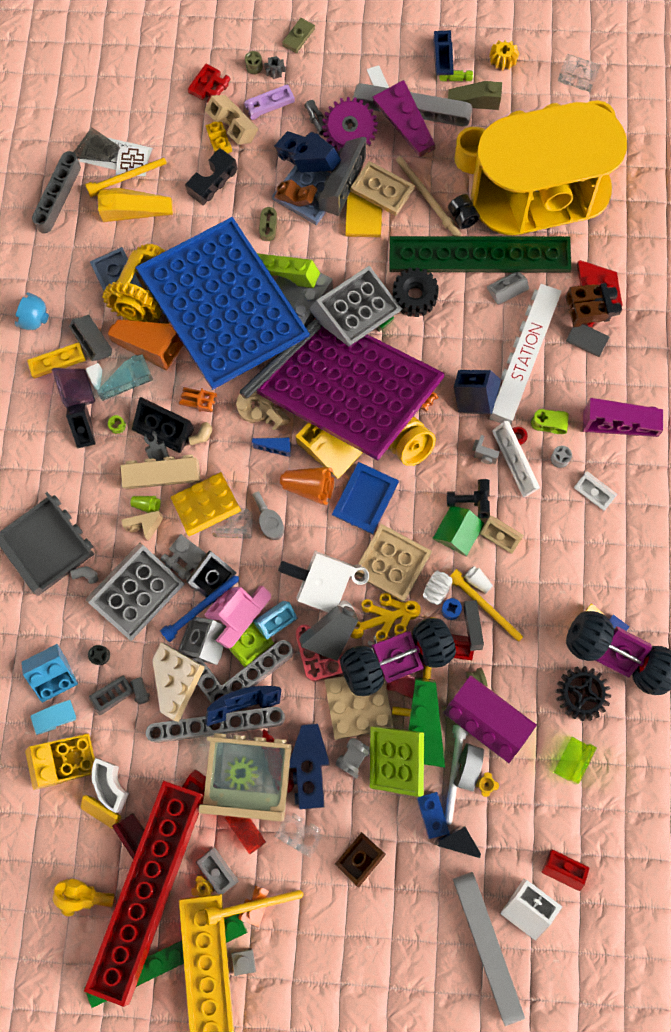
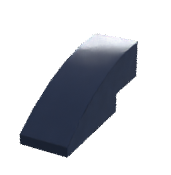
(443, 52)

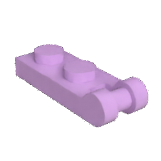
(269, 101)

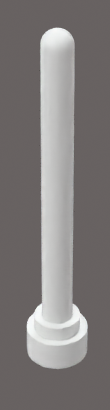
(459, 735)

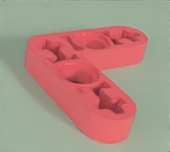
(322, 665)

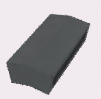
(90, 338)

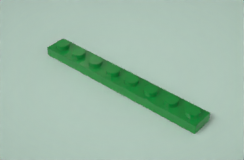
(173, 956)

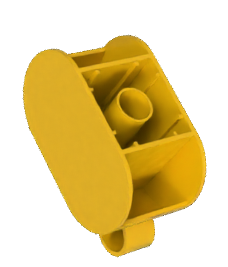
(552, 150)

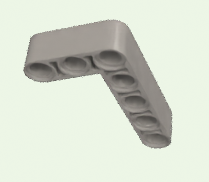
(242, 676)

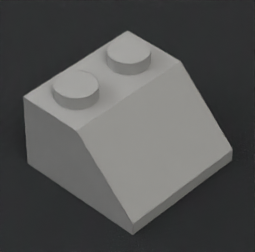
(200, 640)

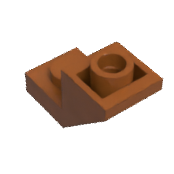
(292, 193)

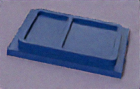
(365, 498)

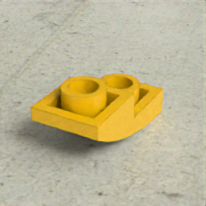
(218, 137)

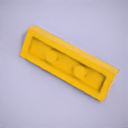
(59, 358)

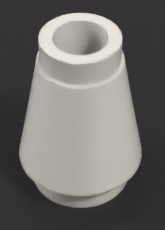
(478, 579)

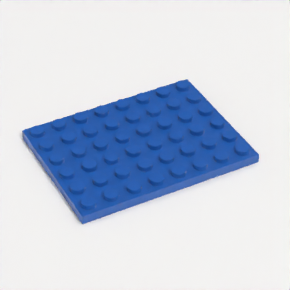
(222, 302)

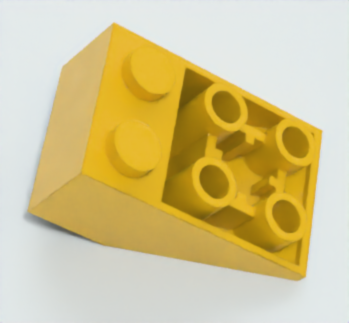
(327, 449)
(60, 761)

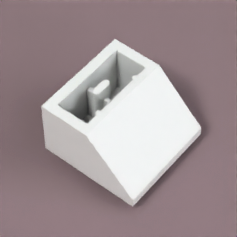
(531, 909)

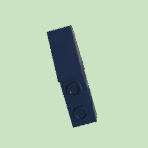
(307, 153)
(310, 748)

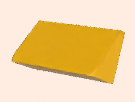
(99, 811)

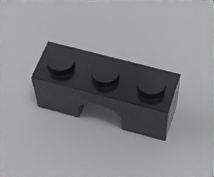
(204, 188)

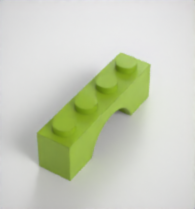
(299, 271)

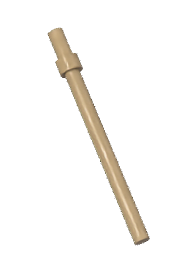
(448, 222)

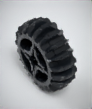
(590, 677)

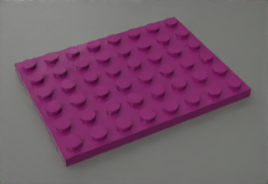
(354, 391)

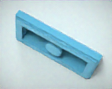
(275, 619)

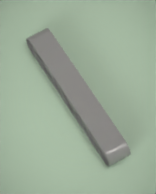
(430, 107)
(226, 727)
(489, 949)

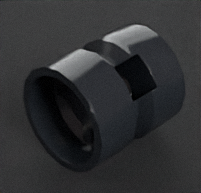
(463, 211)

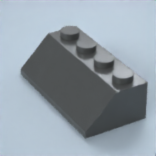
(343, 176)

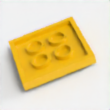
(205, 504)

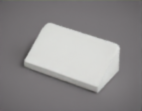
(595, 491)

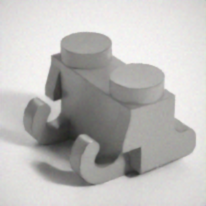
(353, 757)

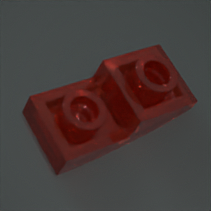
(246, 833)

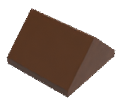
(360, 859)

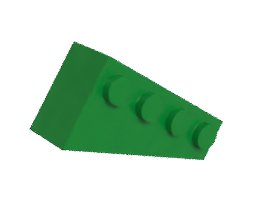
(426, 719)

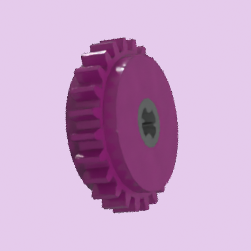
(349, 113)

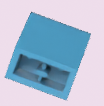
(48, 673)

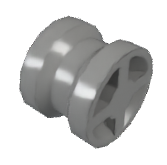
(563, 453)

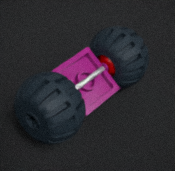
(595, 639)
(397, 656)

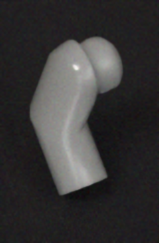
(86, 572)

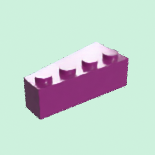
(403, 113)
(622, 418)

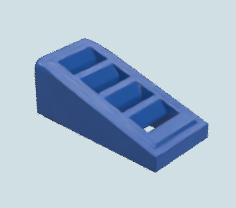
(274, 445)

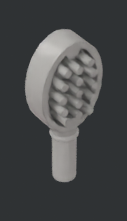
(269, 520)

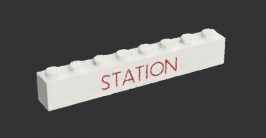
(525, 354)

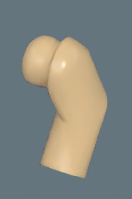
(203, 434)

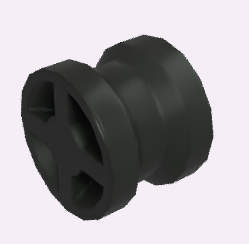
(95, 655)

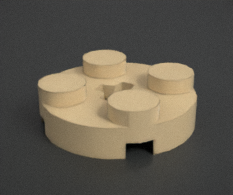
(254, 414)

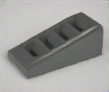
(114, 700)

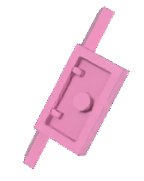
(237, 612)

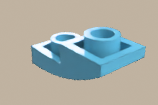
(52, 717)

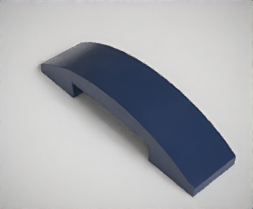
(263, 695)

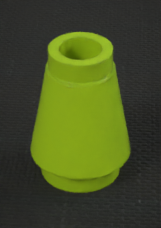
(146, 503)

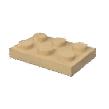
(382, 188)

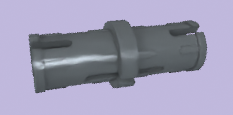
(312, 108)

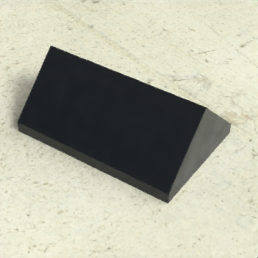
(168, 426)
(459, 841)

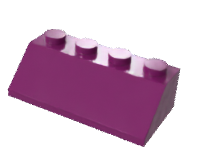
(490, 719)

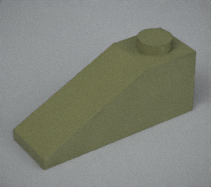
(480, 95)

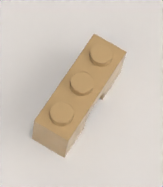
(241, 128)

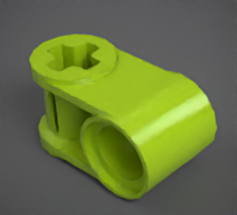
(552, 421)

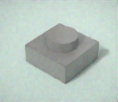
(243, 962)

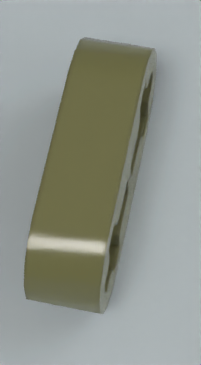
(272, 224)

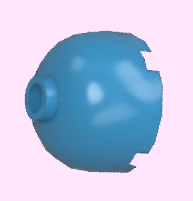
(31, 312)

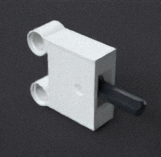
(324, 580)

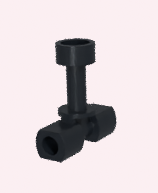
(479, 498)

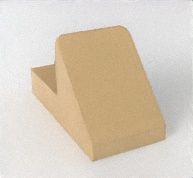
(148, 522)

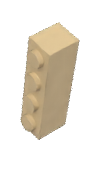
(160, 473)

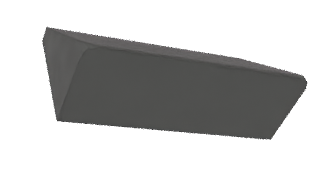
(588, 339)

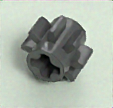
(275, 67)

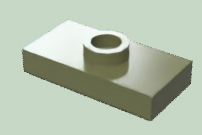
(298, 35)

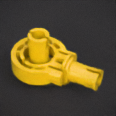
(78, 896)

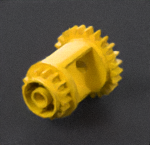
(129, 299)

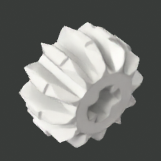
(437, 587)

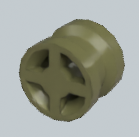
(250, 60)
(479, 675)

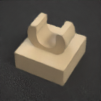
(278, 417)

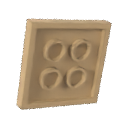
(393, 562)
(356, 714)

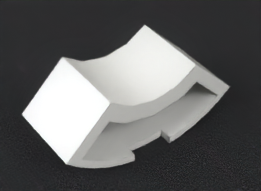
(107, 785)

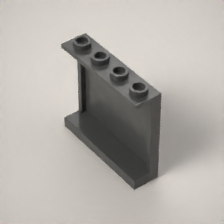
(45, 545)

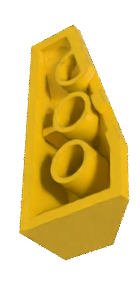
(127, 204)

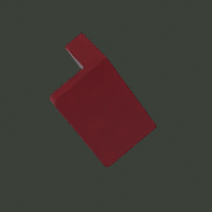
(130, 833)

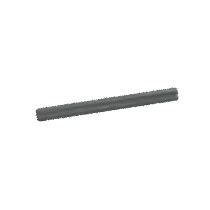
(277, 362)

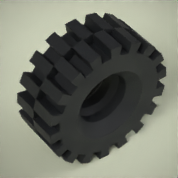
(417, 280)

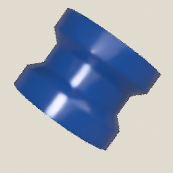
(450, 612)

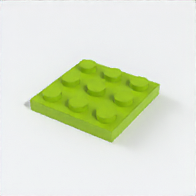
(397, 761)

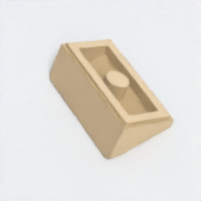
(501, 534)

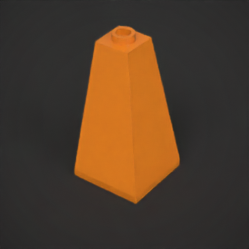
(154, 340)

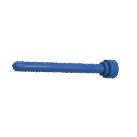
(170, 631)

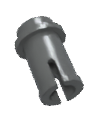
(140, 691)

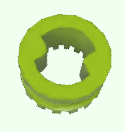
(121, 427)

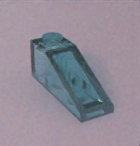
(128, 376)

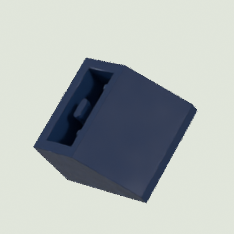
(476, 391)

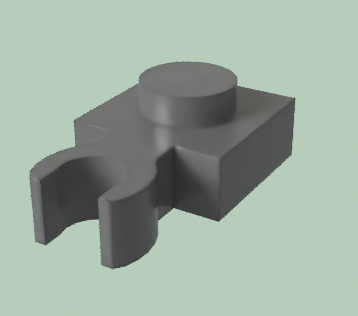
(155, 450)

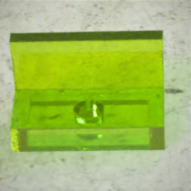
(575, 760)

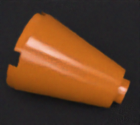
(309, 483)

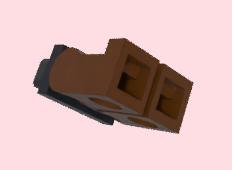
(592, 304)

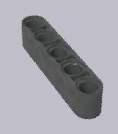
(69, 168)

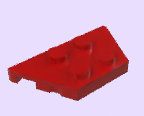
(595, 275)

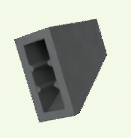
(330, 632)

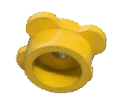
(487, 778)
(197, 891)

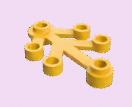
(387, 617)

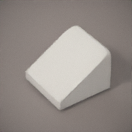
(95, 375)

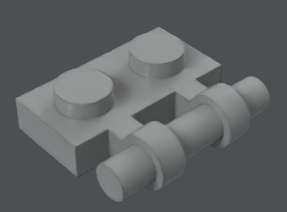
(186, 551)

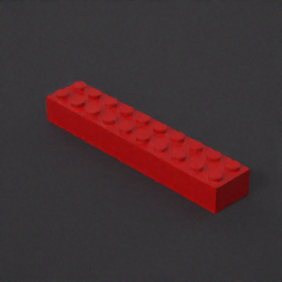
(144, 895)

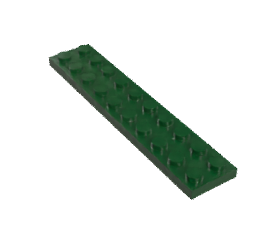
(481, 254)

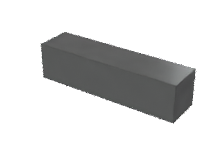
(473, 625)

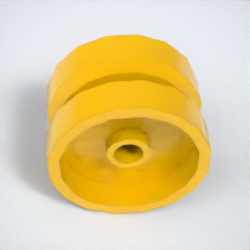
(413, 443)

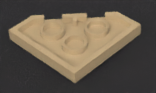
(175, 680)

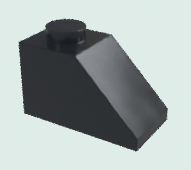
(80, 425)

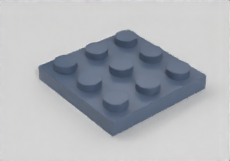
(309, 212)

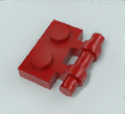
(205, 80)

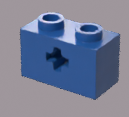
(432, 815)

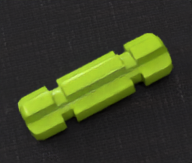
(458, 75)

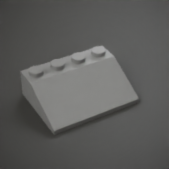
(302, 297)
(355, 307)
(135, 591)

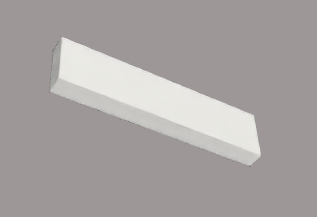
(515, 459)

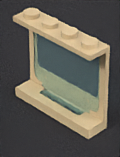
(246, 778)

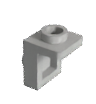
(486, 454)

